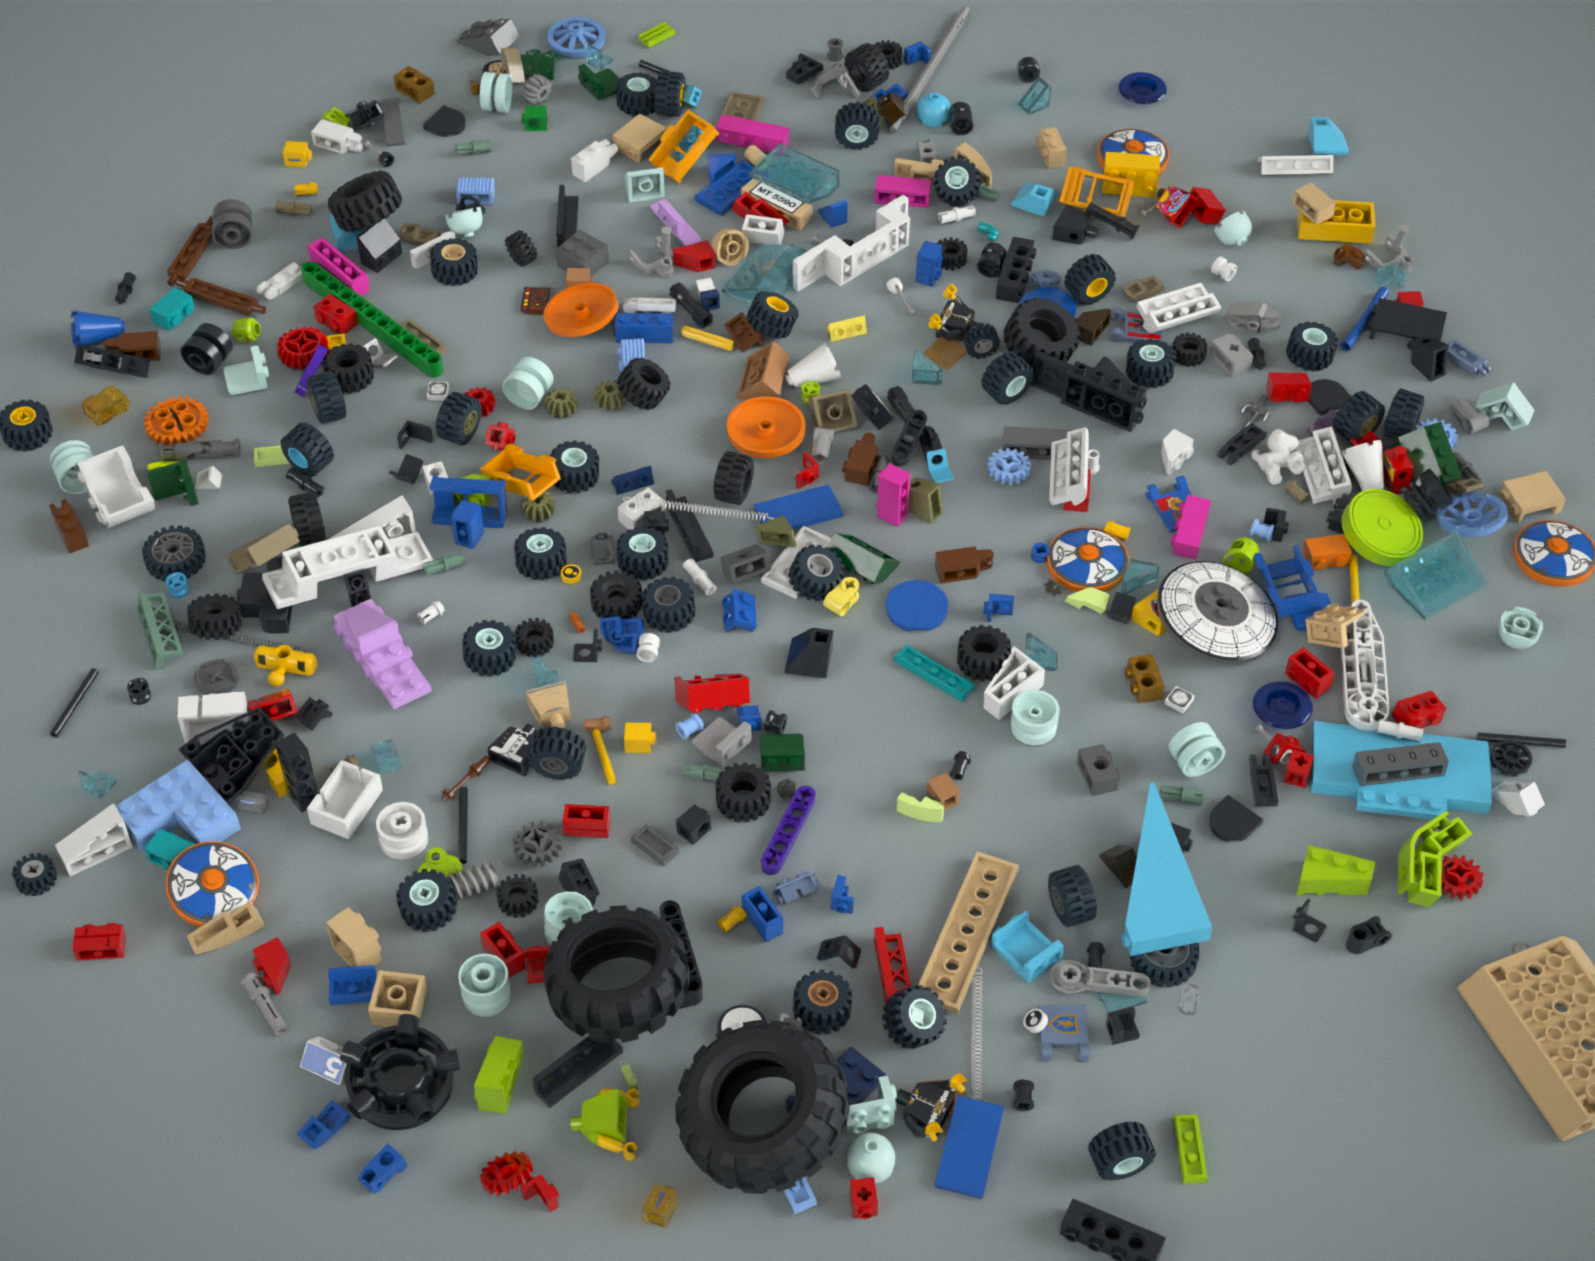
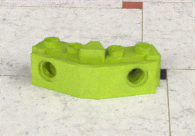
(1424, 863)

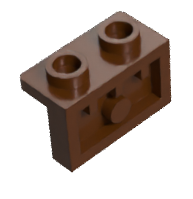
(743, 333)

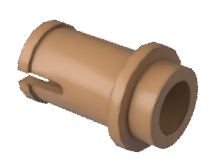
(597, 724)

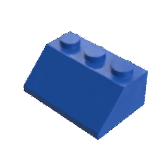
(649, 326)

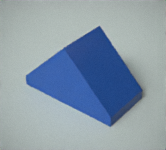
(719, 164)
(835, 214)

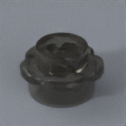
(1052, 587)
(786, 788)

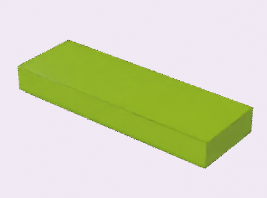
(1190, 1149)

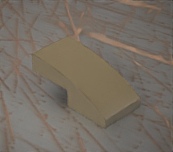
(511, 59)
(416, 235)
(1142, 290)
(1464, 486)

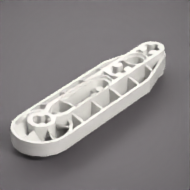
(1364, 696)

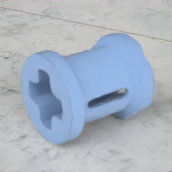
(1262, 530)
(689, 726)

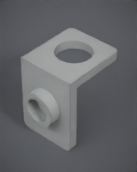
(379, 359)

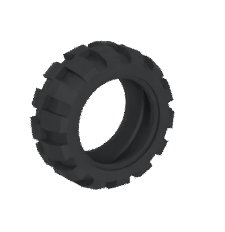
(621, 1011)

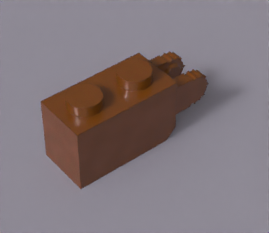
(138, 344)
(861, 460)
(69, 527)
(962, 563)

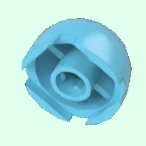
(933, 109)

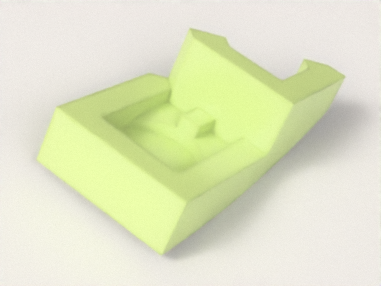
(1090, 598)

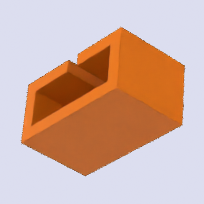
(1327, 551)

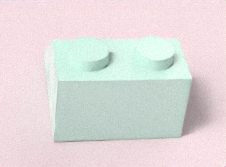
(645, 185)

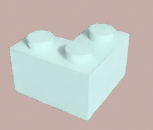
(1506, 403)

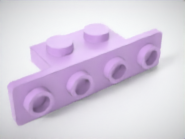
(673, 219)

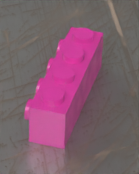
(749, 132)
(338, 265)

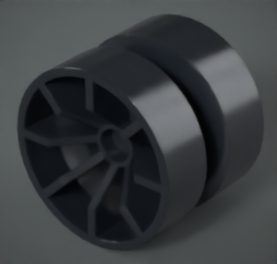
(206, 349)

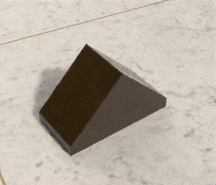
(1121, 862)

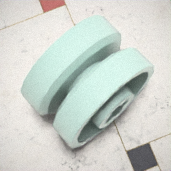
(496, 92)
(1034, 717)
(1196, 749)

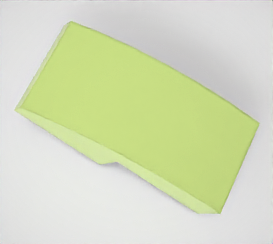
(926, 810)

